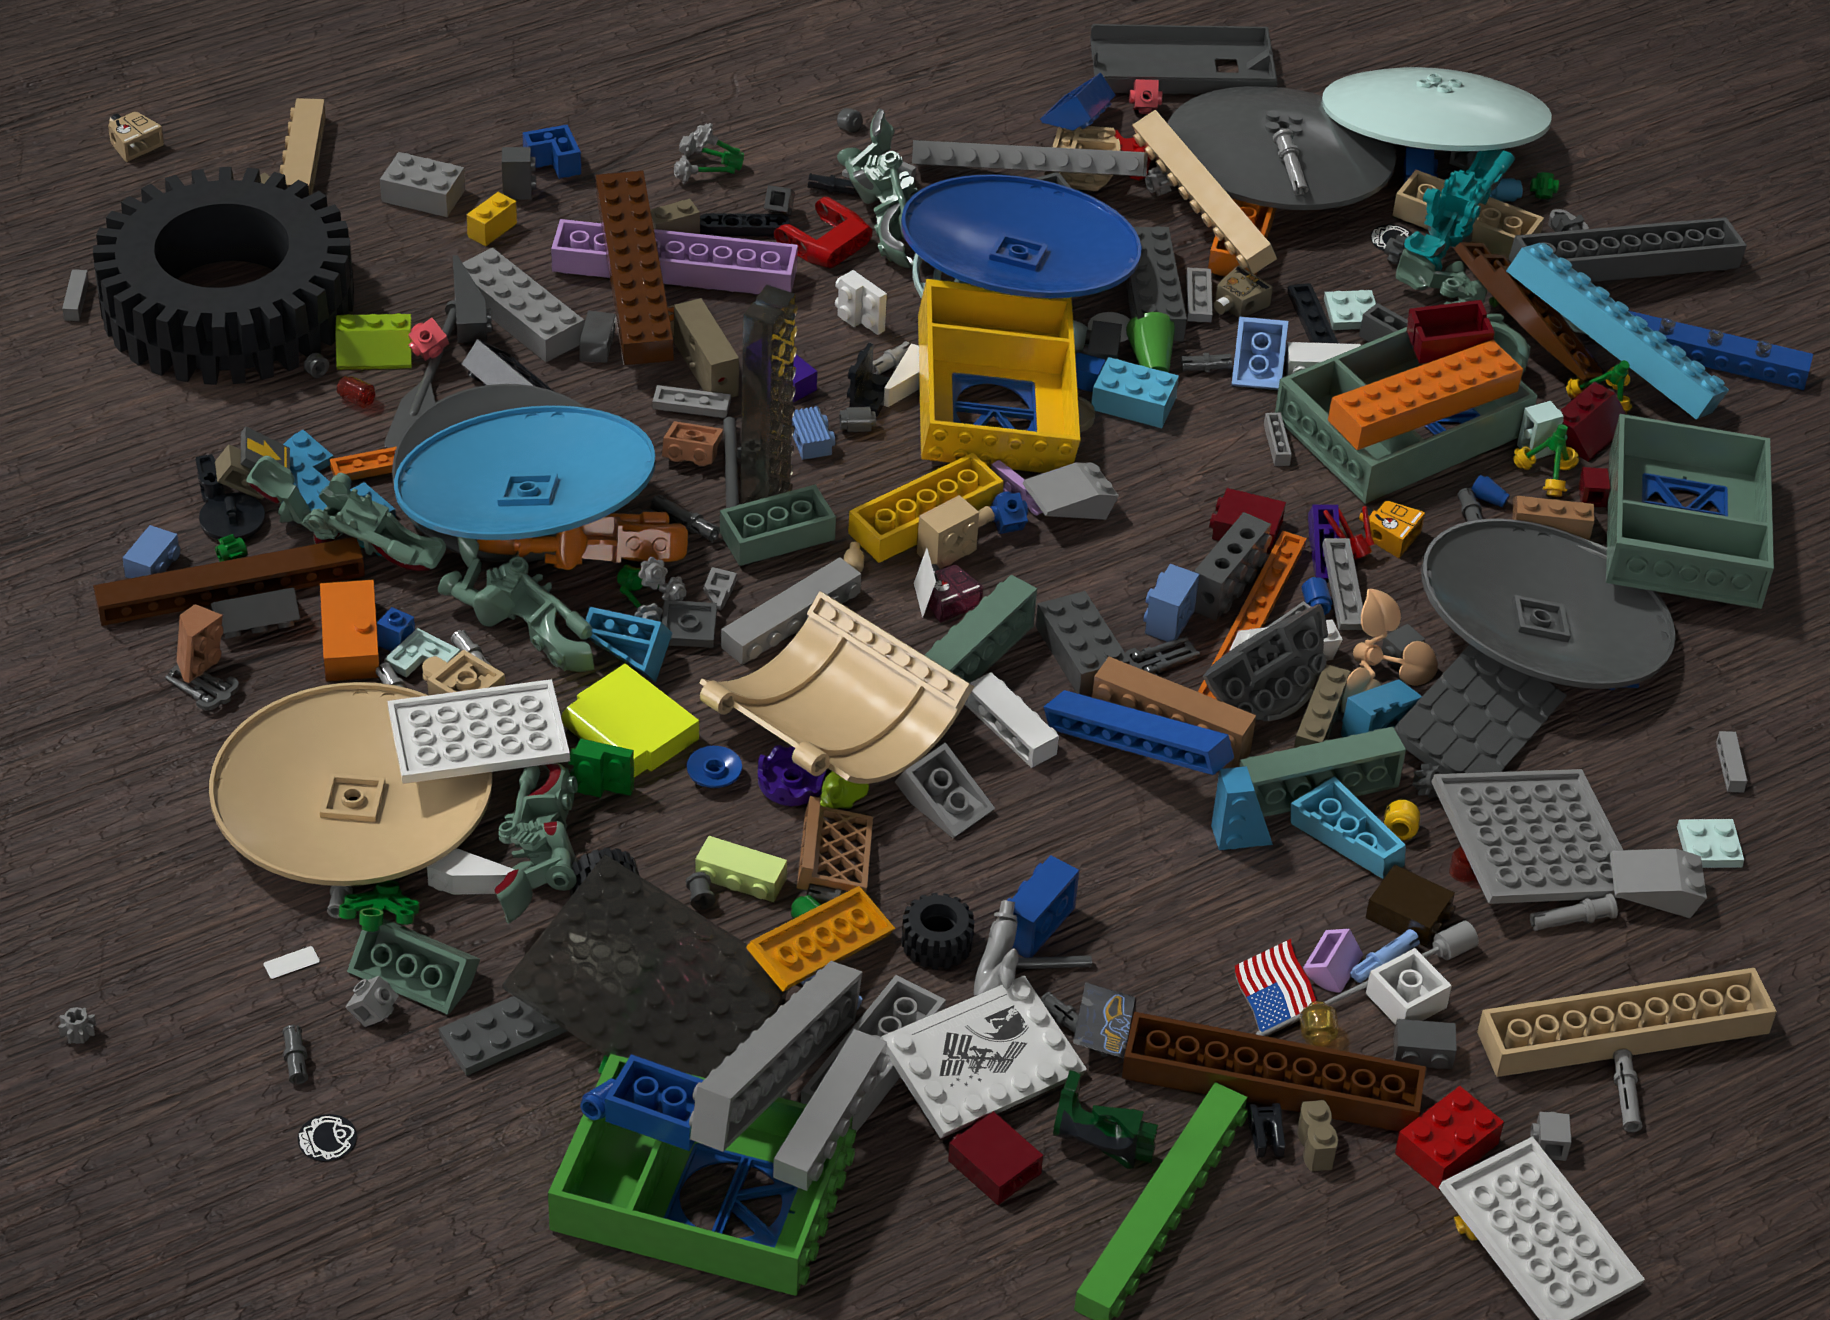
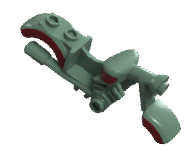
(346, 514)
(541, 831)

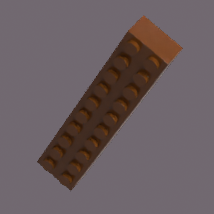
(634, 268)
(1273, 1071)

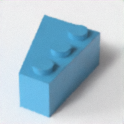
(631, 639)
(1378, 708)
(1237, 812)

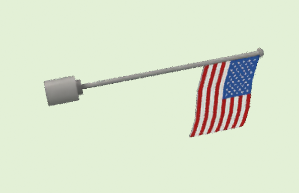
(1281, 990)

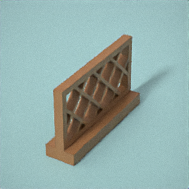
(812, 837)

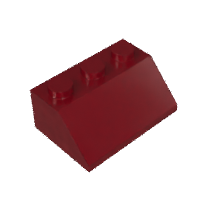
(1591, 420)

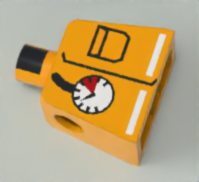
(1394, 526)

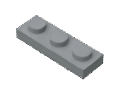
(1199, 295)
(691, 401)

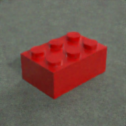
(1449, 1137)

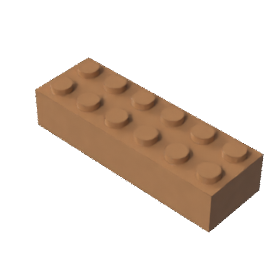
(1152, 694)

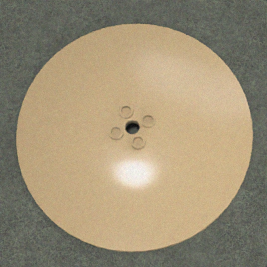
(288, 782)

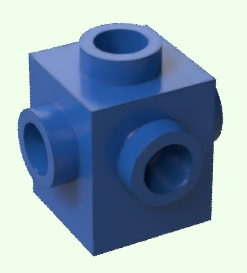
(1009, 512)

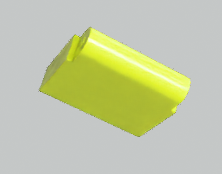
(632, 715)

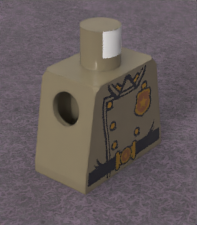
(1242, 293)

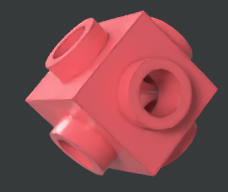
(1147, 88)
(427, 339)

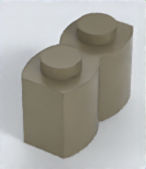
(1317, 1135)

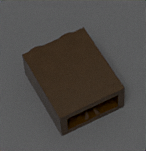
(1411, 903)

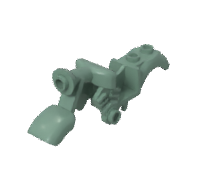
(1420, 274)
(515, 593)

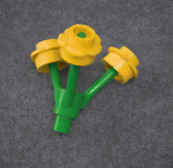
(1615, 377)
(1564, 459)

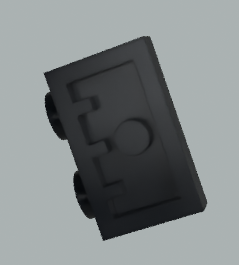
(866, 387)

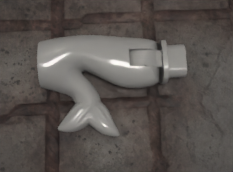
(999, 958)

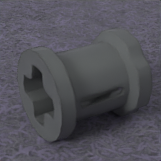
(699, 886)

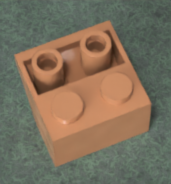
(198, 641)

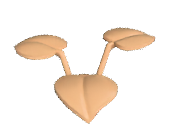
(1377, 617)

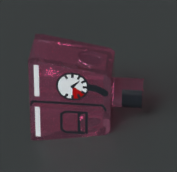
(954, 593)

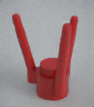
(1359, 544)

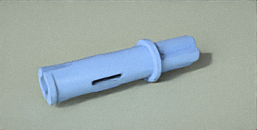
(1389, 952)

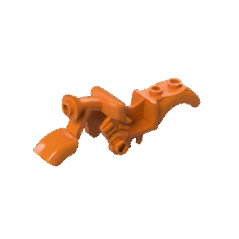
(607, 539)

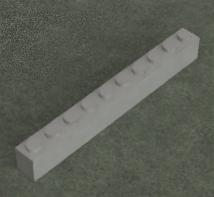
(1030, 158)

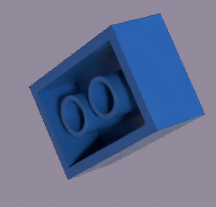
(1043, 904)
(653, 1101)

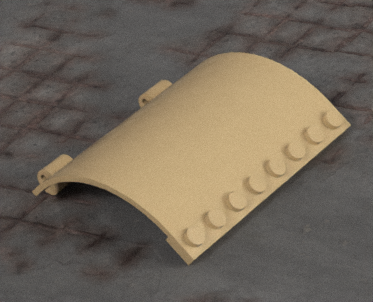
(847, 697)

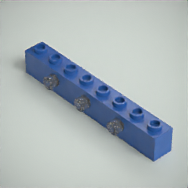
(1735, 353)

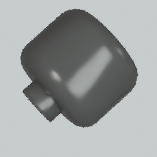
(849, 120)

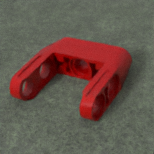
(837, 243)

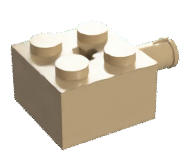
(951, 530)

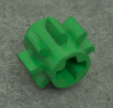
(1544, 185)
(230, 548)

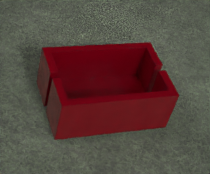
(1448, 329)

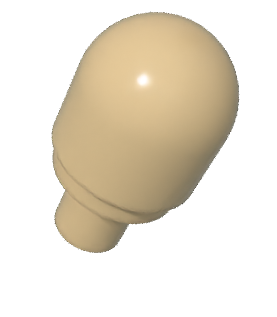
(855, 556)

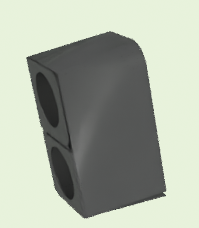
(597, 336)

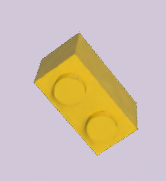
(491, 219)

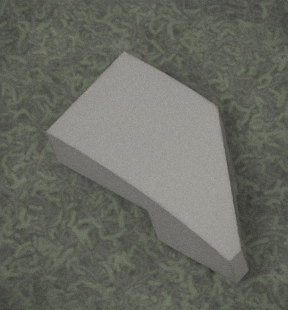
(719, 586)

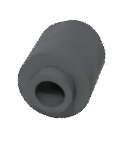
(857, 419)

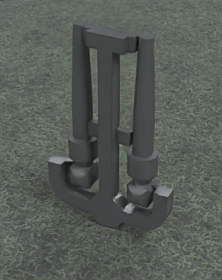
(1162, 662)
(216, 684)

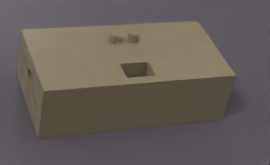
(706, 348)

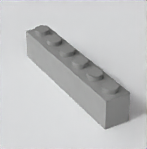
(787, 611)
(830, 1110)

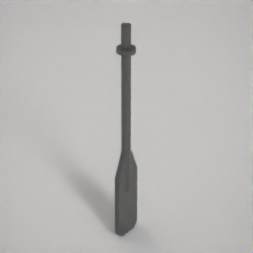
(421, 395)

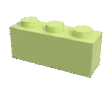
(742, 868)

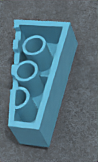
(1348, 827)

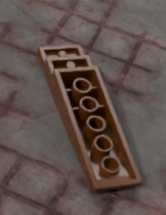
(1529, 310)

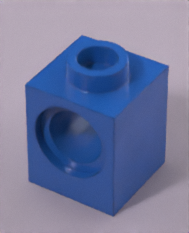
(394, 628)

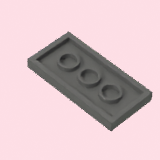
(496, 1034)

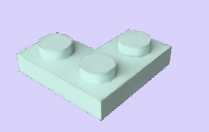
(417, 649)

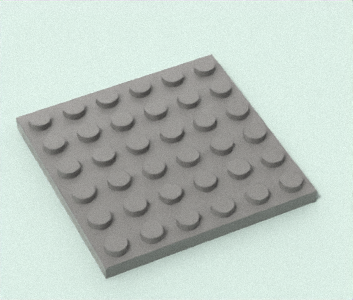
(1531, 834)

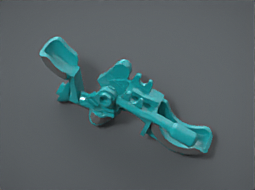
(1455, 211)

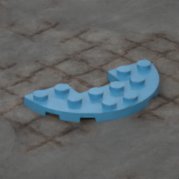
(306, 460)

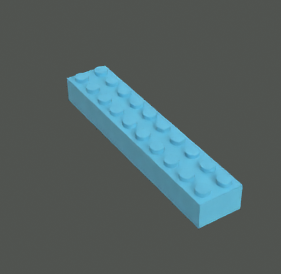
(1618, 330)

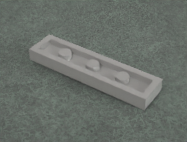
(1343, 583)

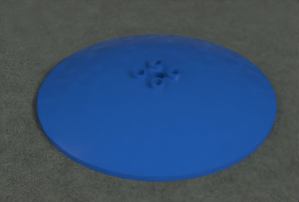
(1021, 236)

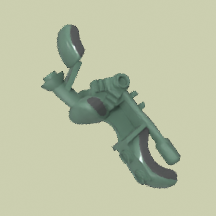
(878, 179)

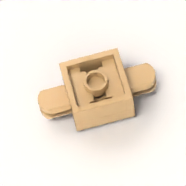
(460, 674)

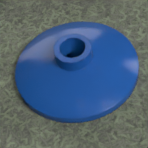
(714, 766)

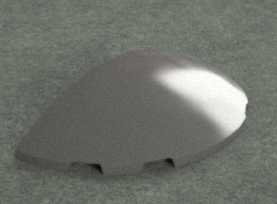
(1273, 668)

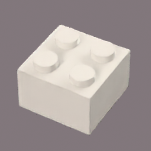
(1408, 988)

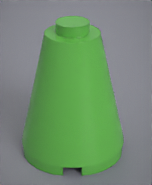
(1152, 340)

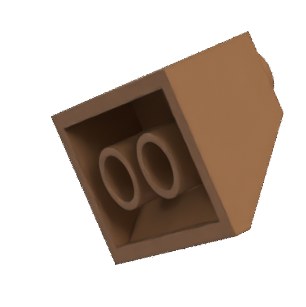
(1567, 516)

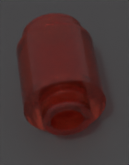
(356, 391)

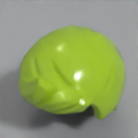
(840, 792)

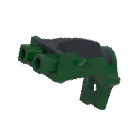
(1112, 1130)

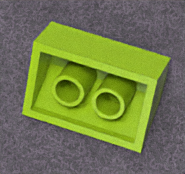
(373, 341)

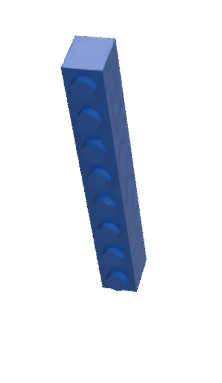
(1139, 732)

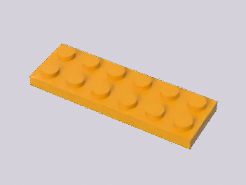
(820, 936)

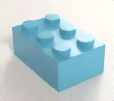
(1135, 392)

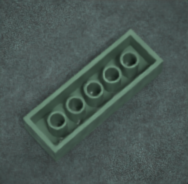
(987, 630)
(1360, 762)

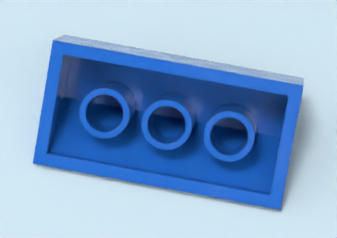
(1081, 105)

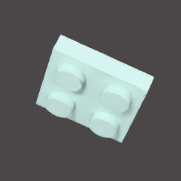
(1347, 308)
(1713, 841)

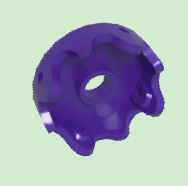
(773, 782)

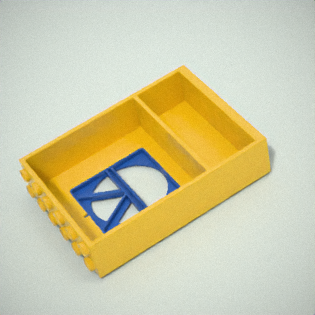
(1000, 340)

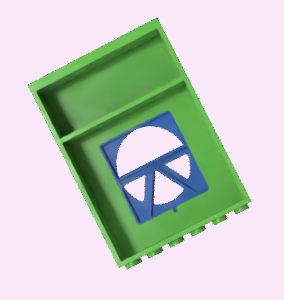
(628, 1187)

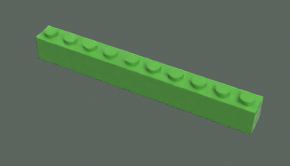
(1160, 1204)

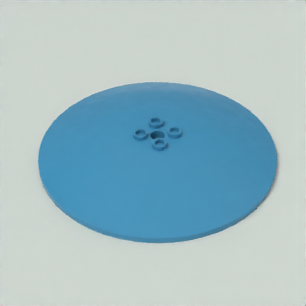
(524, 472)

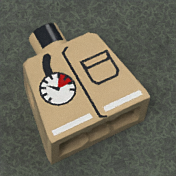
(134, 135)

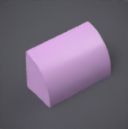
(1333, 960)

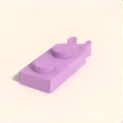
(1013, 483)

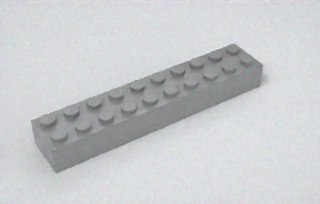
(774, 1056)

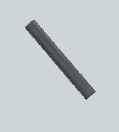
(1054, 962)

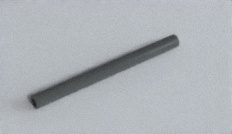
(731, 467)

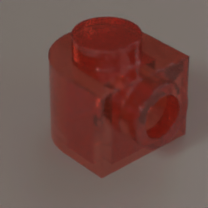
(1460, 867)

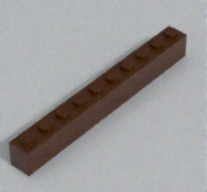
(228, 580)

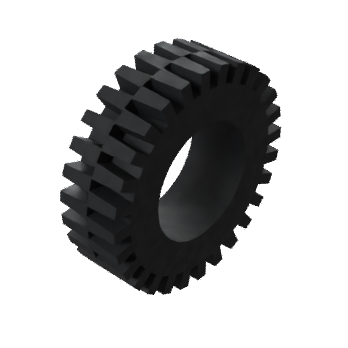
(227, 326)

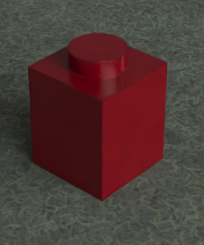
(1594, 486)

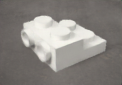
(861, 302)

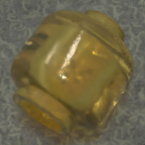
(1319, 1024)

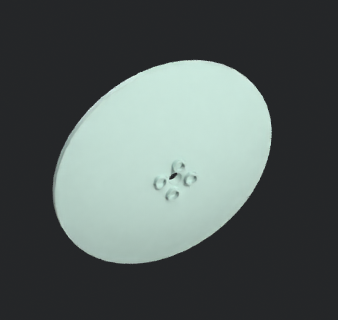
(1436, 109)

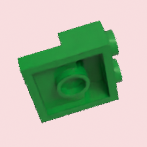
(602, 768)

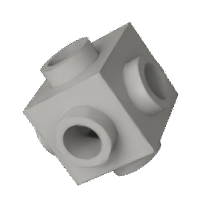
(372, 1001)

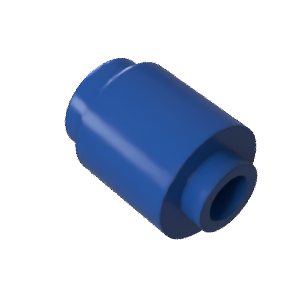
(1316, 592)

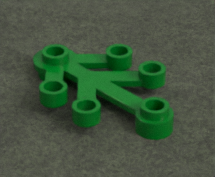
(374, 903)

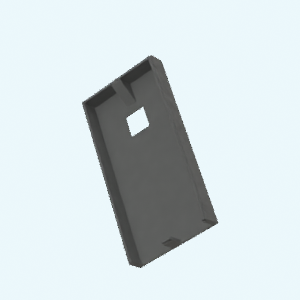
(1181, 56)

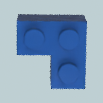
(556, 148)

